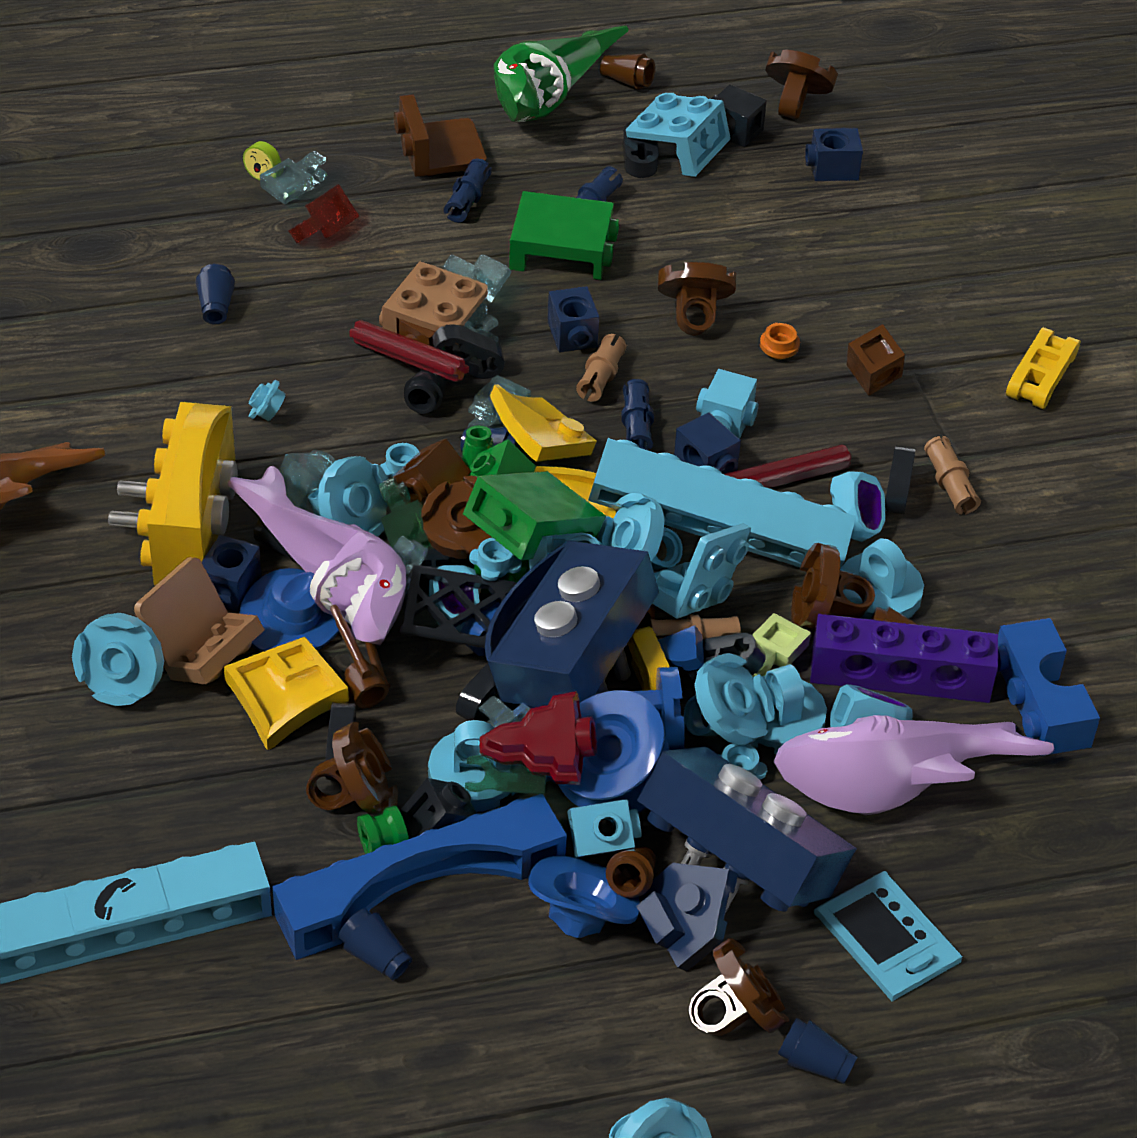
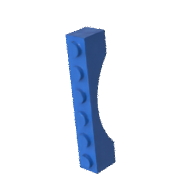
(498, 842)

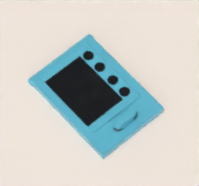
(888, 935)

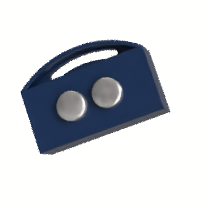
(569, 623)
(745, 826)

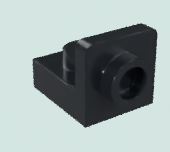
(436, 806)

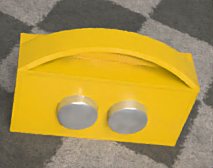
(192, 489)

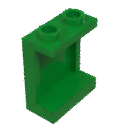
(563, 230)
(528, 506)

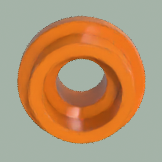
(780, 341)

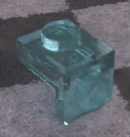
(484, 270)
(303, 474)

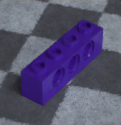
(904, 658)

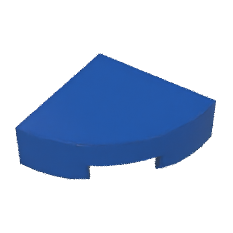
(684, 648)

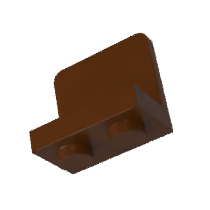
(436, 145)

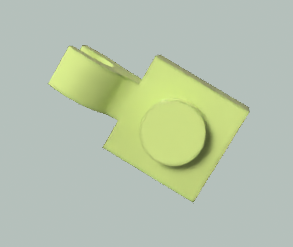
(780, 641)

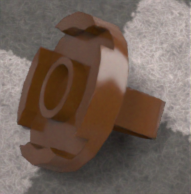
(800, 76)
(696, 286)
(444, 520)
(824, 589)
(359, 768)
(744, 992)

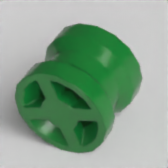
(381, 829)

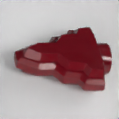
(546, 740)

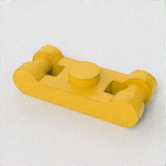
(1043, 365)

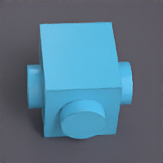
(730, 400)
(586, 834)

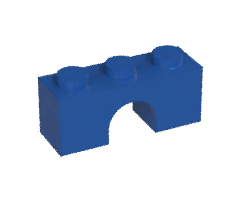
(1031, 658)

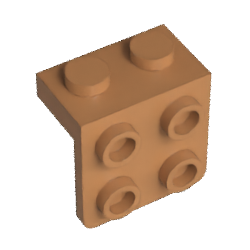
(432, 299)
(194, 624)

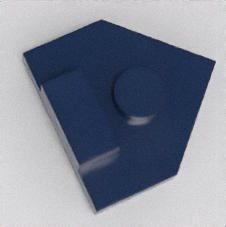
(688, 910)

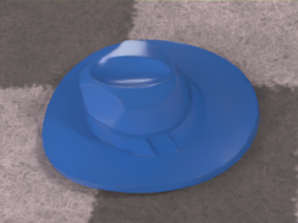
(287, 610)
(627, 744)
(579, 895)

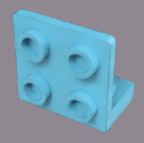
(692, 123)
(708, 575)

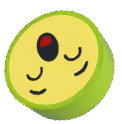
(260, 158)

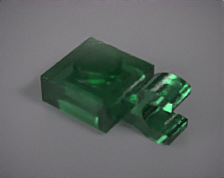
(405, 515)
(515, 779)

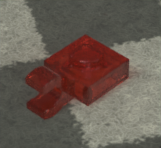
(328, 213)

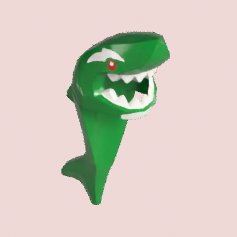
(537, 75)

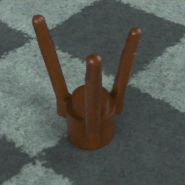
(365, 681)

